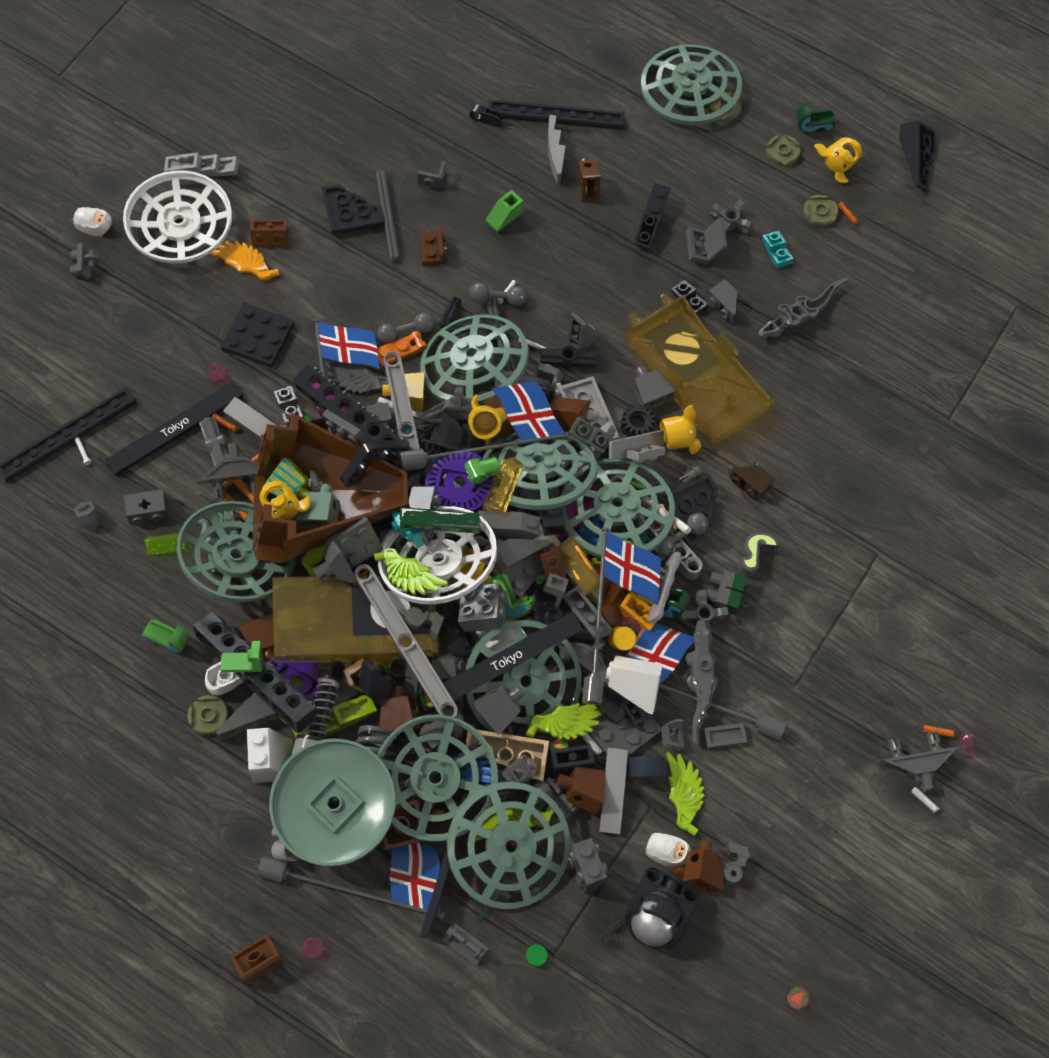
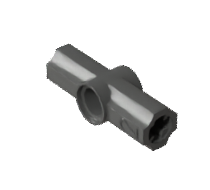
(213, 440)

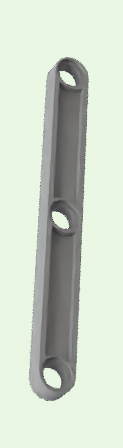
(401, 400)
(398, 629)

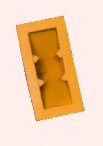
(637, 609)

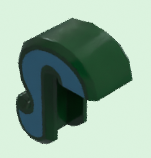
(814, 120)
(676, 603)

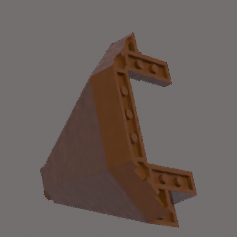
(310, 447)

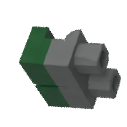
(729, 590)

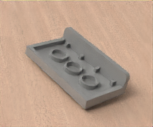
(587, 390)

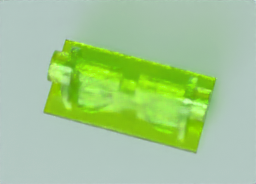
(162, 544)

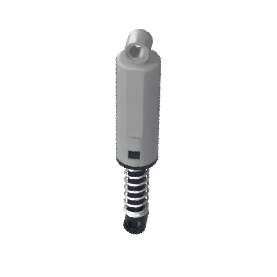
(329, 675)

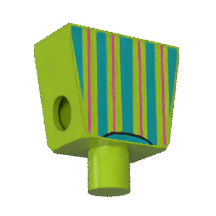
(292, 475)

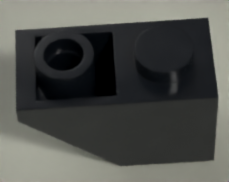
(374, 684)

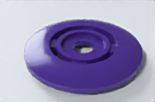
(450, 494)
(305, 671)

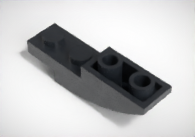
(652, 216)
(451, 632)

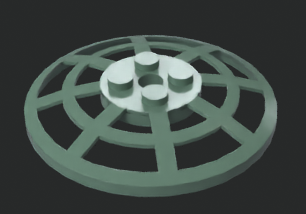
(691, 88)
(479, 362)
(549, 467)
(620, 515)
(222, 552)
(534, 668)
(444, 765)
(497, 840)

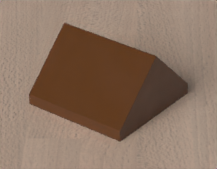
(567, 411)
(610, 605)
(397, 838)
(256, 960)

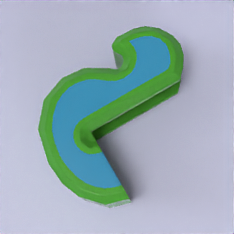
(513, 607)
(166, 636)

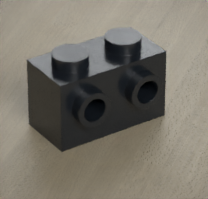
(565, 759)

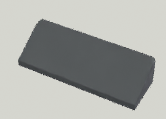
(586, 612)

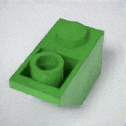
(505, 211)

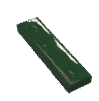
(439, 520)

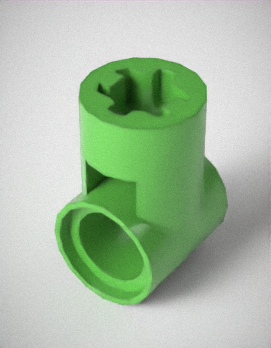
(480, 470)

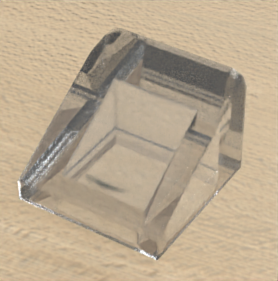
(315, 482)

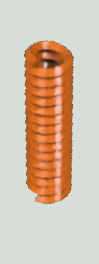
(847, 213)
(223, 422)
(944, 732)

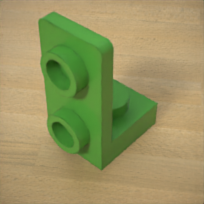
(243, 662)

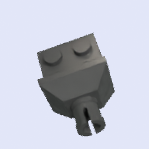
(348, 550)

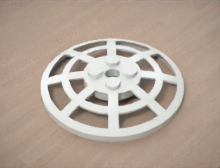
(177, 210)
(449, 566)

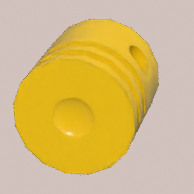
(621, 638)

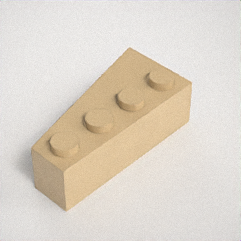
(510, 748)

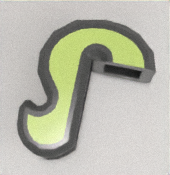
(751, 549)

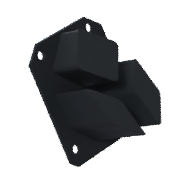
(455, 433)

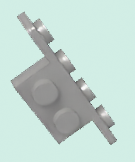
(638, 447)
(666, 580)

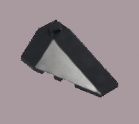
(918, 145)

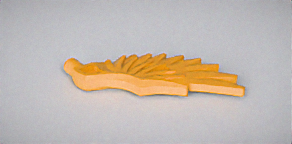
(245, 260)

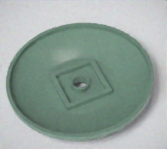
(303, 795)

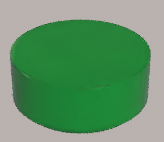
(536, 955)

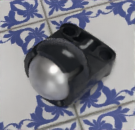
(660, 909)

